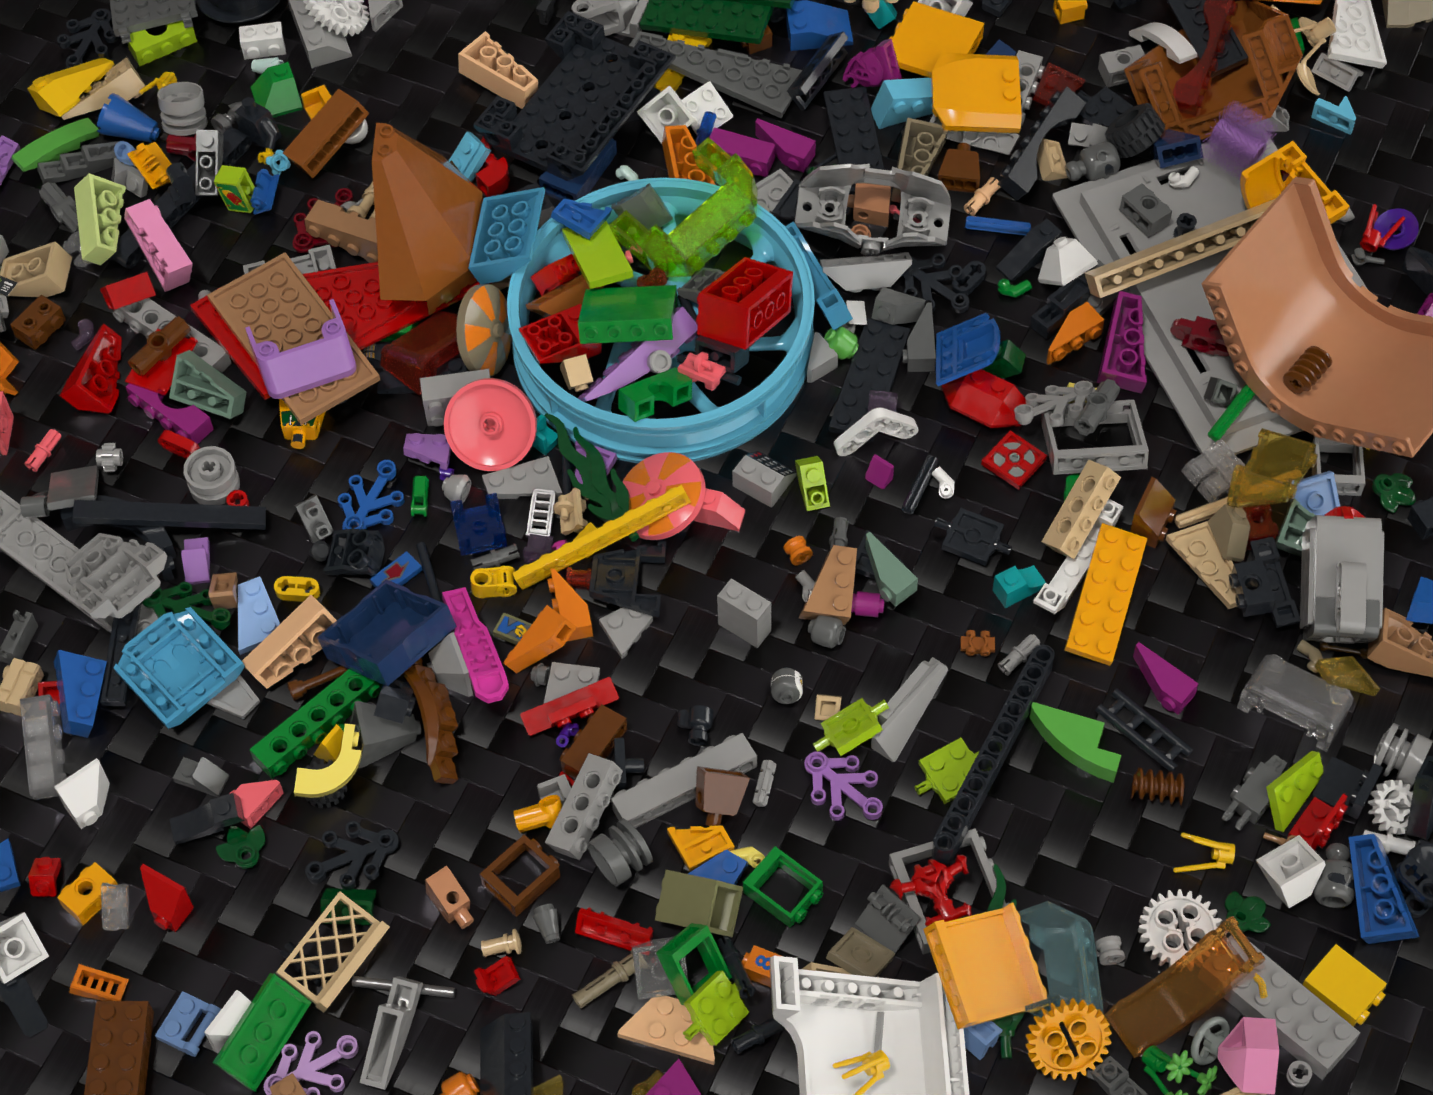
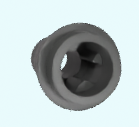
(547, 922)

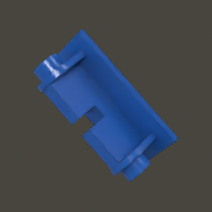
(265, 191)

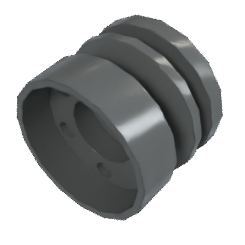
(623, 849)

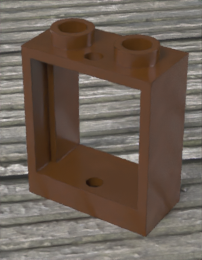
(508, 898)

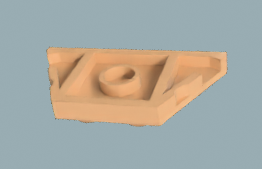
(662, 1026)

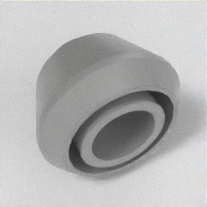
(456, 487)

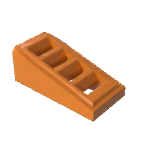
(91, 973)

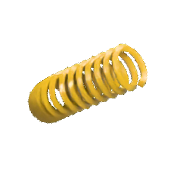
(1263, 988)

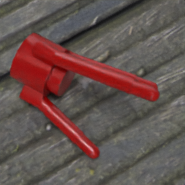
(1372, 237)

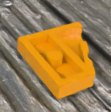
(700, 843)

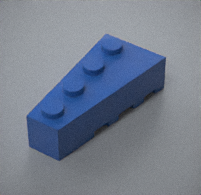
(1378, 896)

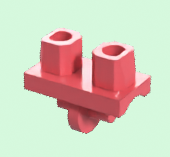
(702, 369)

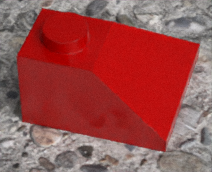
(166, 899)

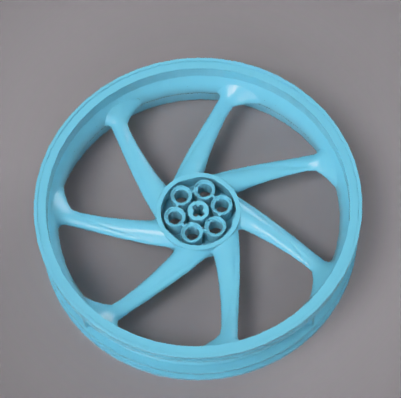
(716, 427)

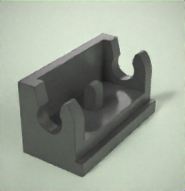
(18, 637)

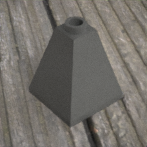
(381, 736)

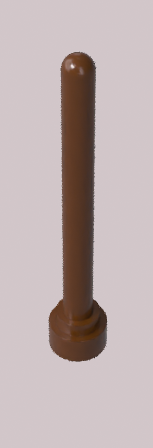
(300, 687)

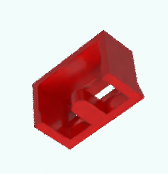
(556, 274)

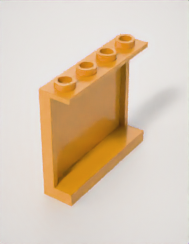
(929, 33)
(985, 966)

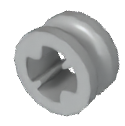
(1292, 1078)

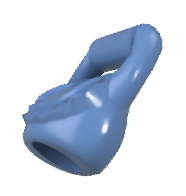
(121, 150)

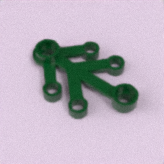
(161, 598)

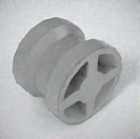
(1110, 950)

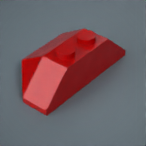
(984, 398)

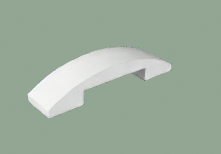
(1177, 46)

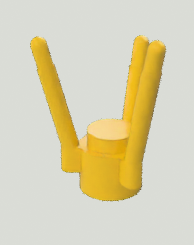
(164, 80)
(1222, 852)
(872, 1064)

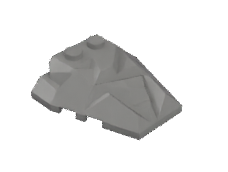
(114, 575)

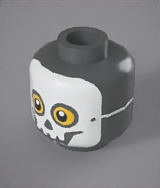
(786, 686)

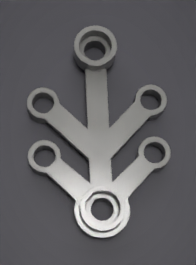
(1025, 412)

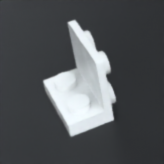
(707, 99)

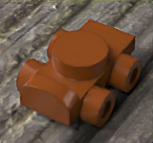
(977, 645)

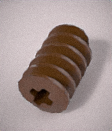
(1307, 370)
(1158, 785)

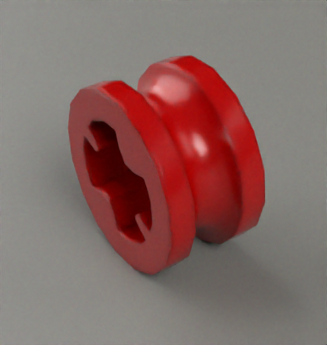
(237, 494)

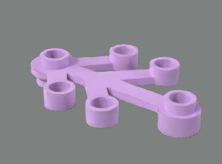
(308, 1069)

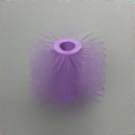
(1238, 139)

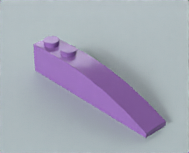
(634, 361)

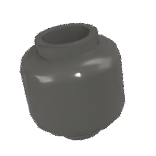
(826, 631)

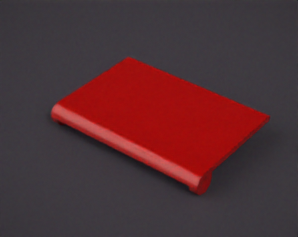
(161, 374)

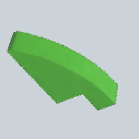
(1076, 740)

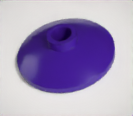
(1408, 228)

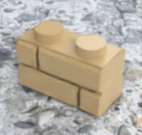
(18, 682)

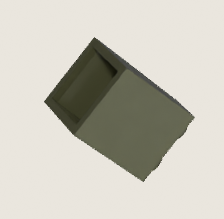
(699, 901)

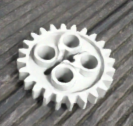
(339, 15)
(1158, 934)

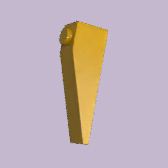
(61, 90)

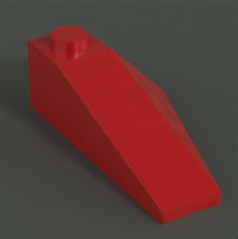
(96, 375)

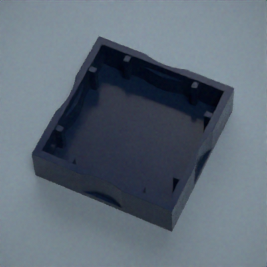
(387, 632)

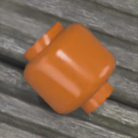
(460, 1085)

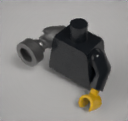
(253, 121)

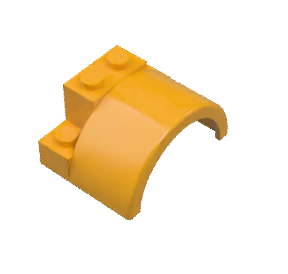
(1264, 181)

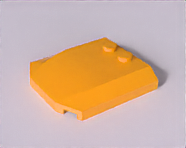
(977, 92)

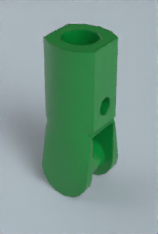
(420, 495)

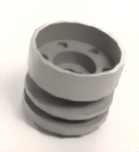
(182, 108)
(1402, 754)

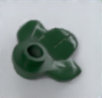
(1395, 491)
(240, 844)
(1247, 912)

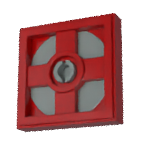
(1014, 459)

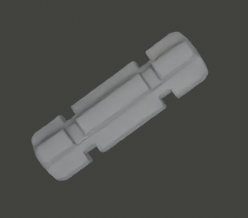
(764, 783)

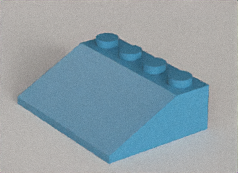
(505, 234)

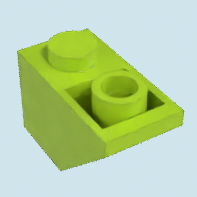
(812, 482)

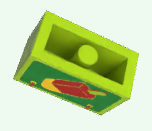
(235, 188)

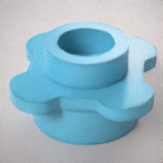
(278, 156)

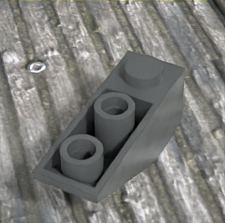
(208, 161)

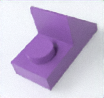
(196, 560)

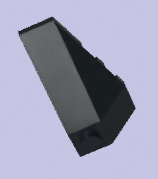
(391, 385)

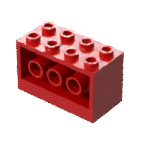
(744, 303)

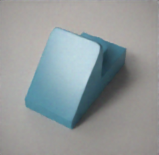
(1339, 116)

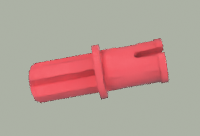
(43, 450)

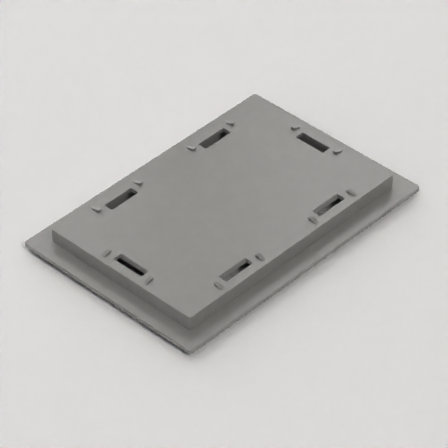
(1214, 195)

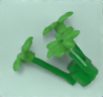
(1159, 1061)

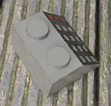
(762, 477)

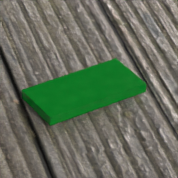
(262, 1032)

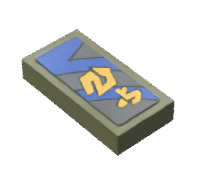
(510, 628)

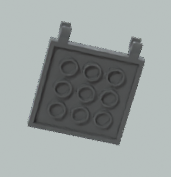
(138, 15)

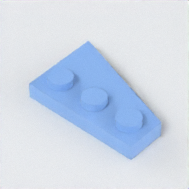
(255, 615)

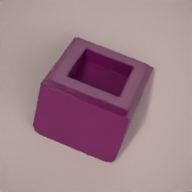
(879, 472)

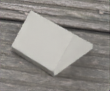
(665, 110)

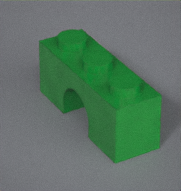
(668, 386)

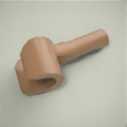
(1280, 841)

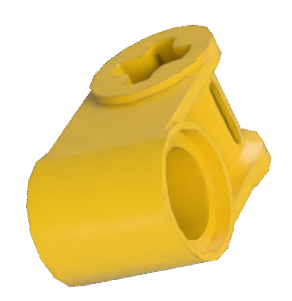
(494, 582)

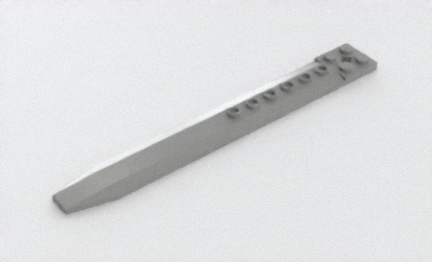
(43, 554)

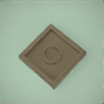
(860, 954)

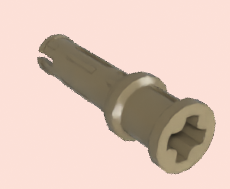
(619, 972)

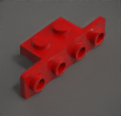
(575, 704)

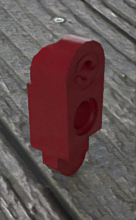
(1200, 335)

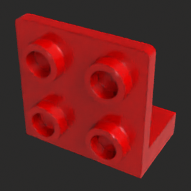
(1319, 821)

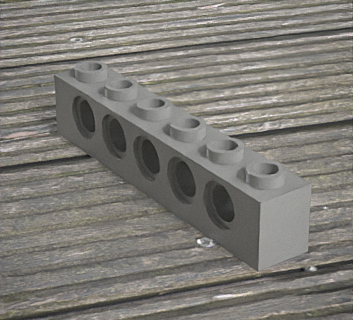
(147, 316)

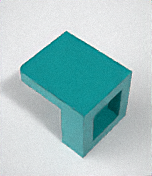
(884, 14)
(545, 437)

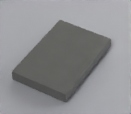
(71, 486)

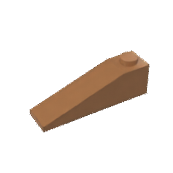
(1402, 646)

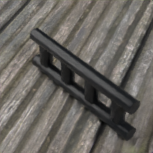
(1143, 716)

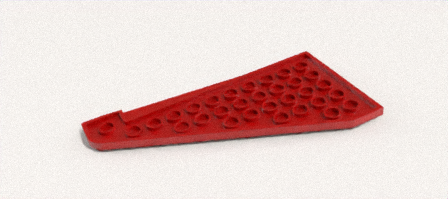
(359, 305)

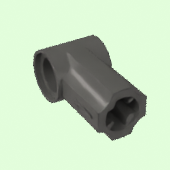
(35, 505)

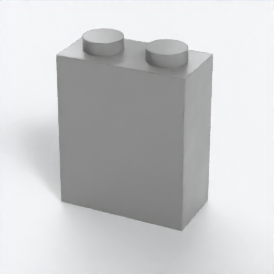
(744, 613)

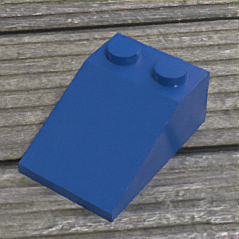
(813, 22)

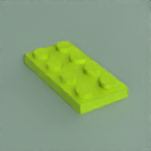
(598, 257)

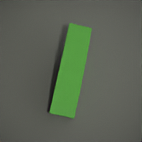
(55, 143)

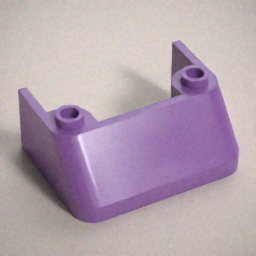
(307, 364)

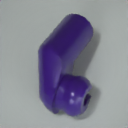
(566, 733)

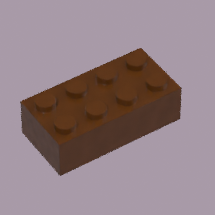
(119, 1048)

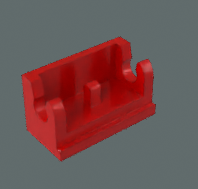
(128, 291)

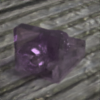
(536, 547)

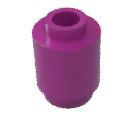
(867, 604)

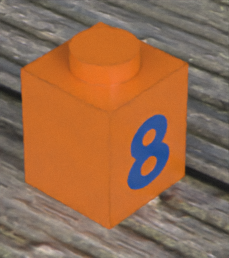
(758, 965)

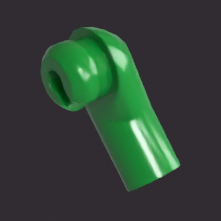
(1007, 289)

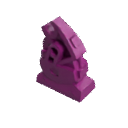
(874, 66)

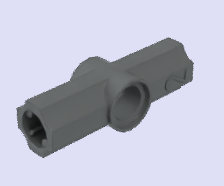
(61, 206)
(1097, 407)

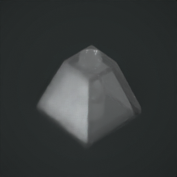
(649, 973)

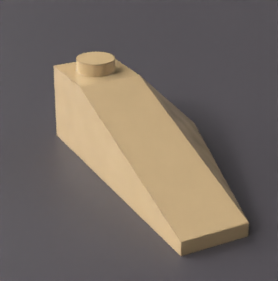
(120, 79)

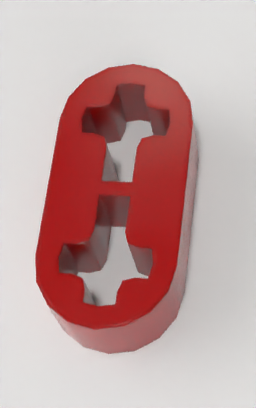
(177, 444)

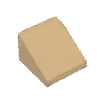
(827, 706)

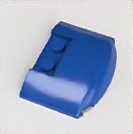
(966, 348)

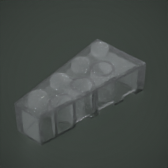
(42, 745)

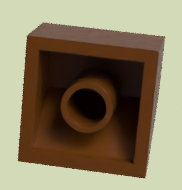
(1153, 513)

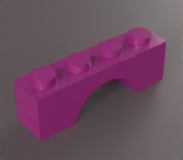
(186, 422)

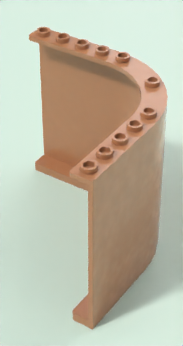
(1293, 291)

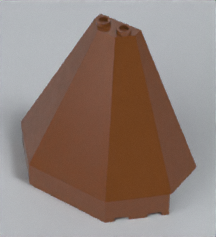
(1257, 84)
(422, 219)

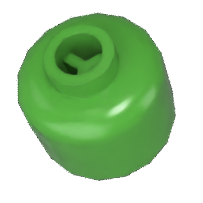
(842, 342)

